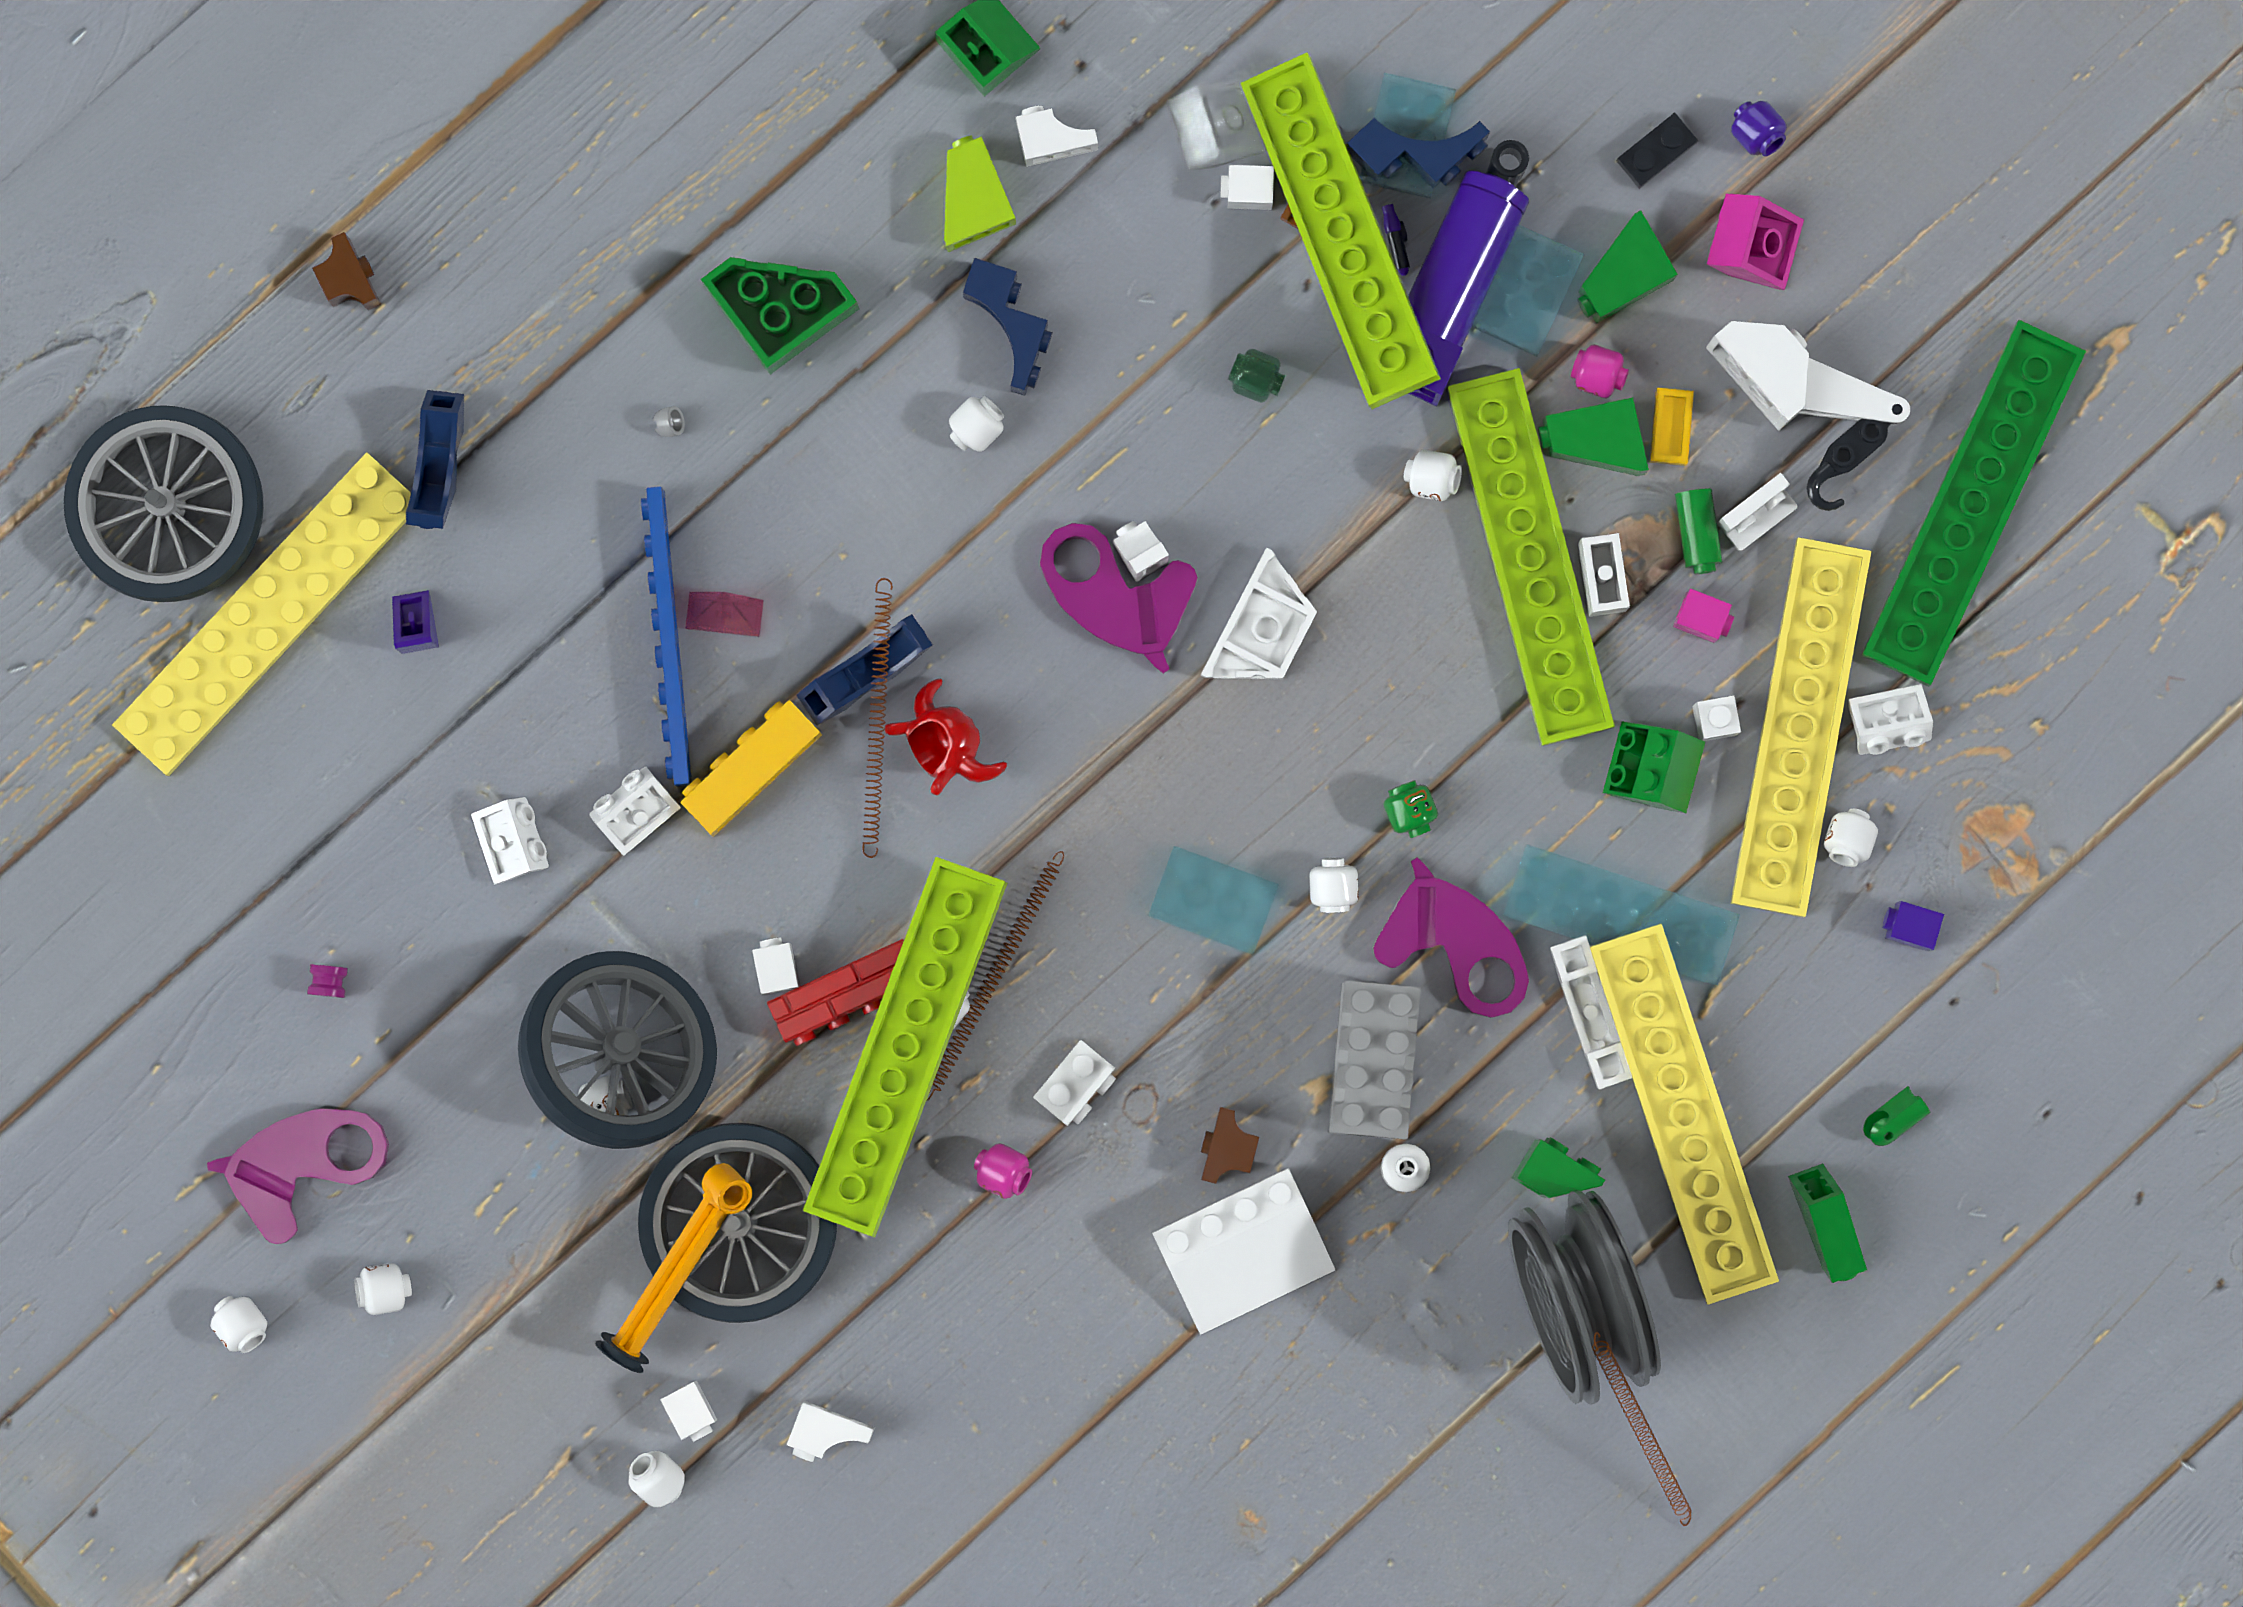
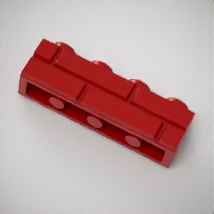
(834, 996)

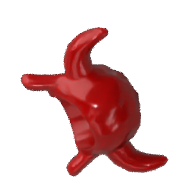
(944, 741)

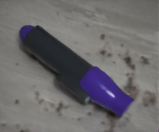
(1397, 237)

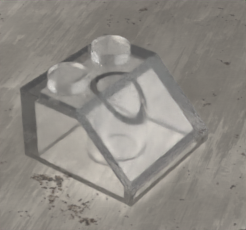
(1215, 125)

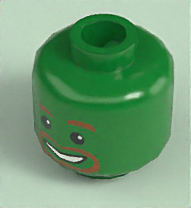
(1410, 808)

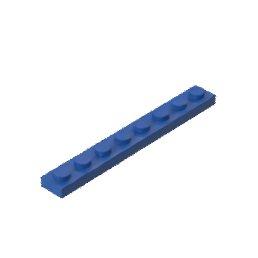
(668, 653)

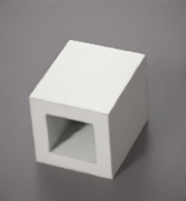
(1248, 187)
(1716, 718)
(775, 966)
(690, 1411)

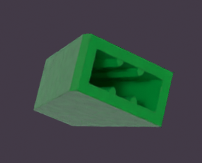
(1626, 272)
(1597, 437)
(1828, 1223)

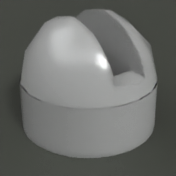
(669, 422)

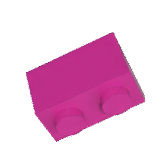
(1755, 240)

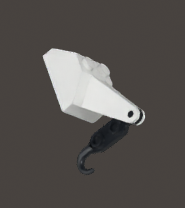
(1785, 382)

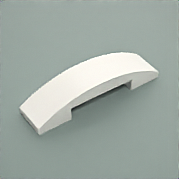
(1590, 1012)

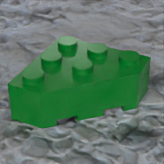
(778, 306)

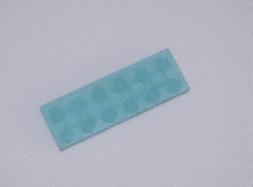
(1603, 905)

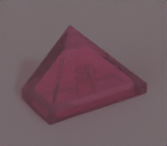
(724, 613)

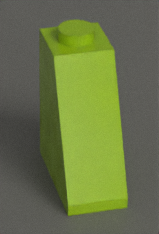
(974, 195)

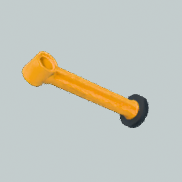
(723, 1194)

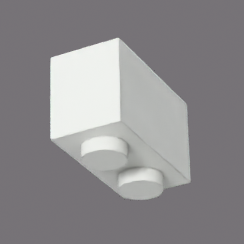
(1603, 575)

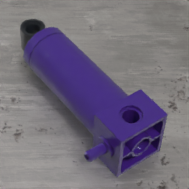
(1466, 260)

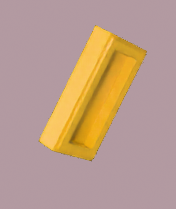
(1671, 426)

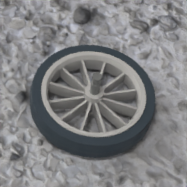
(163, 503)

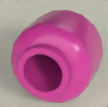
(1599, 371)
(1002, 1171)

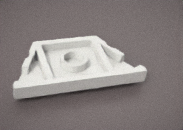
(1263, 626)

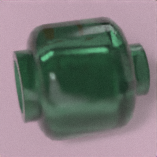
(1256, 375)

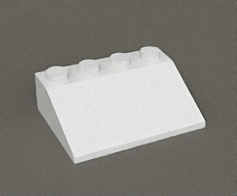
(1244, 1251)

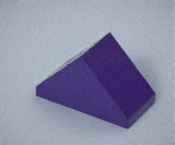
(413, 622)

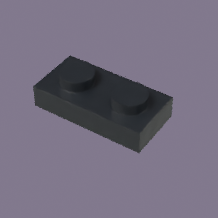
(1657, 150)

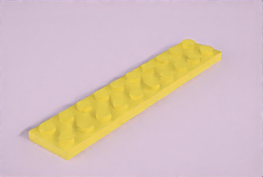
(266, 615)
(1800, 727)
(1684, 1114)

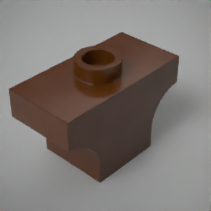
(346, 275)
(1227, 1147)

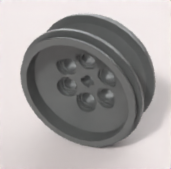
(1584, 1289)

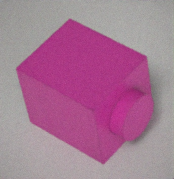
(1704, 616)

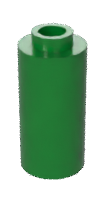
(1698, 530)

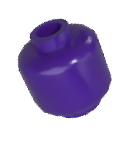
(1759, 128)

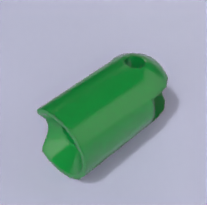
(1895, 1117)

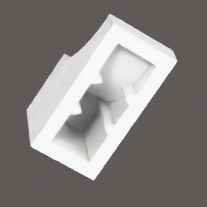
(1048, 139)
(1140, 549)
(821, 1428)

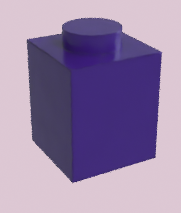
(1913, 925)

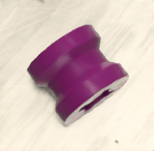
(327, 981)

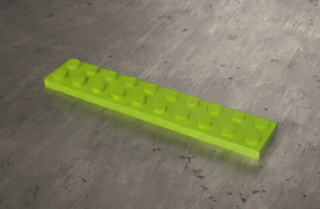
(1340, 231)
(1530, 557)
(905, 1047)

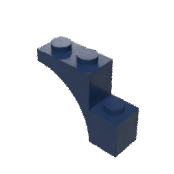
(1437, 161)
(993, 290)
(436, 459)
(852, 679)

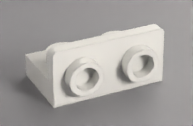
(1758, 513)
(1891, 720)
(633, 810)
(510, 839)
(1075, 1083)

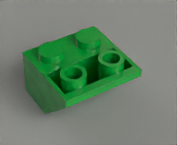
(986, 43)
(1654, 766)
(1553, 1173)

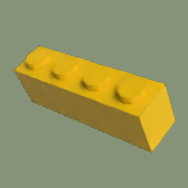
(750, 767)

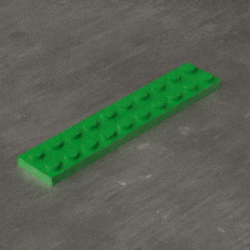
(1973, 503)

